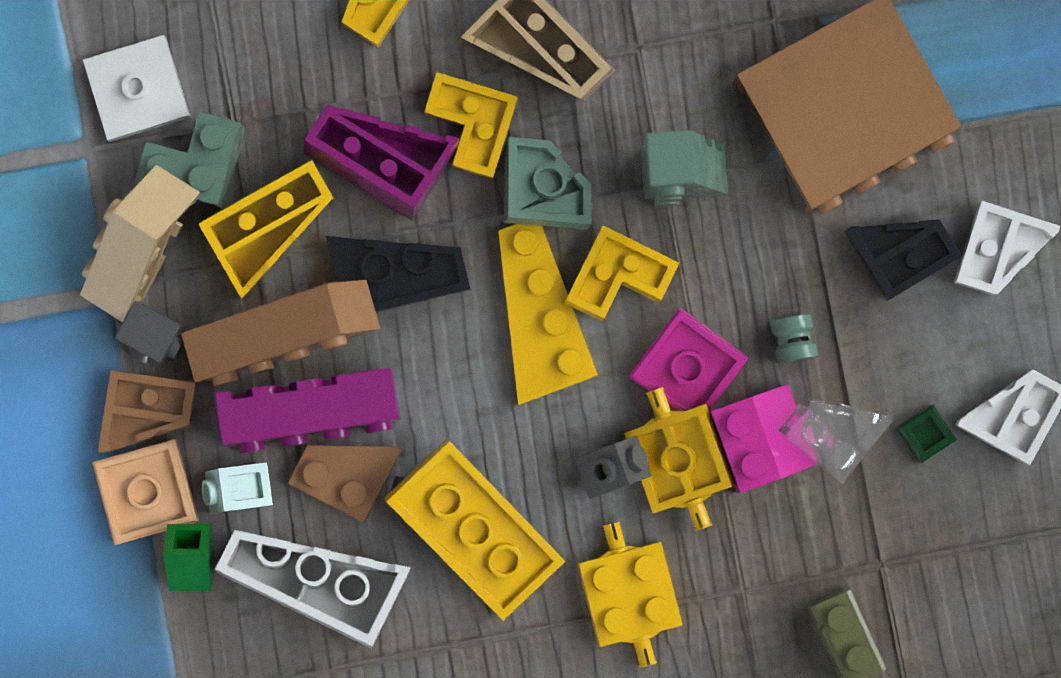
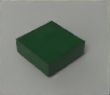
(926, 433)

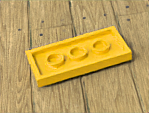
(474, 529)

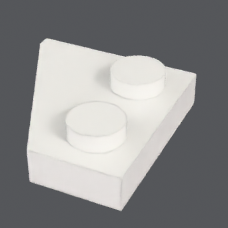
(1000, 246)
(1016, 416)

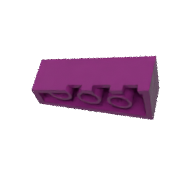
(308, 409)

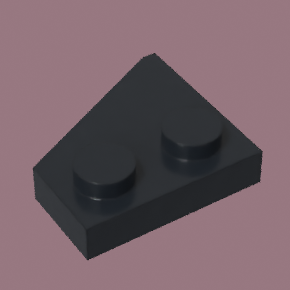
(903, 252)

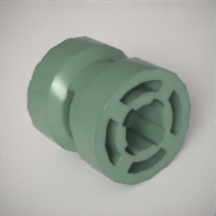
(794, 328)

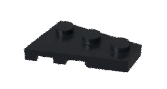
(399, 271)

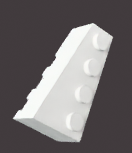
(326, 586)

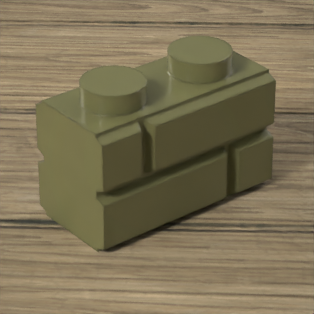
(845, 635)

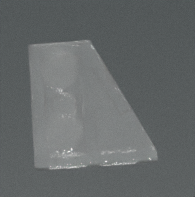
(834, 434)

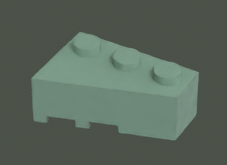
(682, 167)

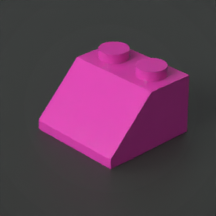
(752, 439)

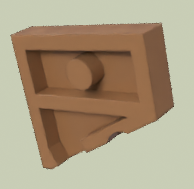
(144, 408)

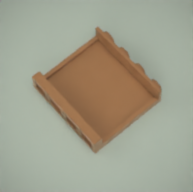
(849, 104)

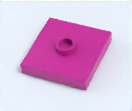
(688, 363)

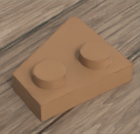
(345, 475)

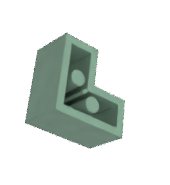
(207, 164)

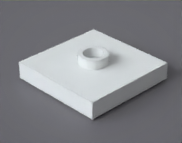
(136, 88)

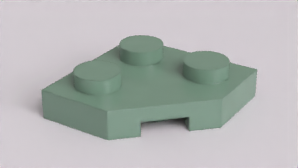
(543, 187)

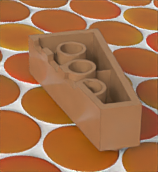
(279, 331)

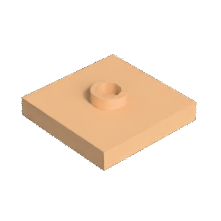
(145, 491)

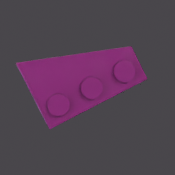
(380, 157)

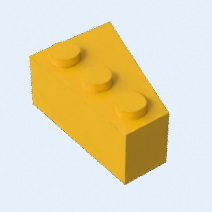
(265, 223)

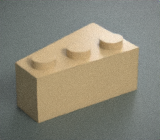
(134, 242)

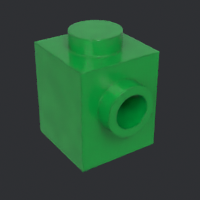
(189, 557)

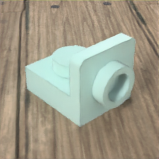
(237, 488)

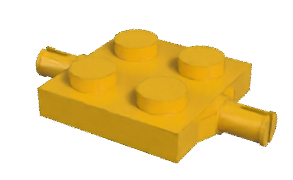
(682, 458)
(629, 594)

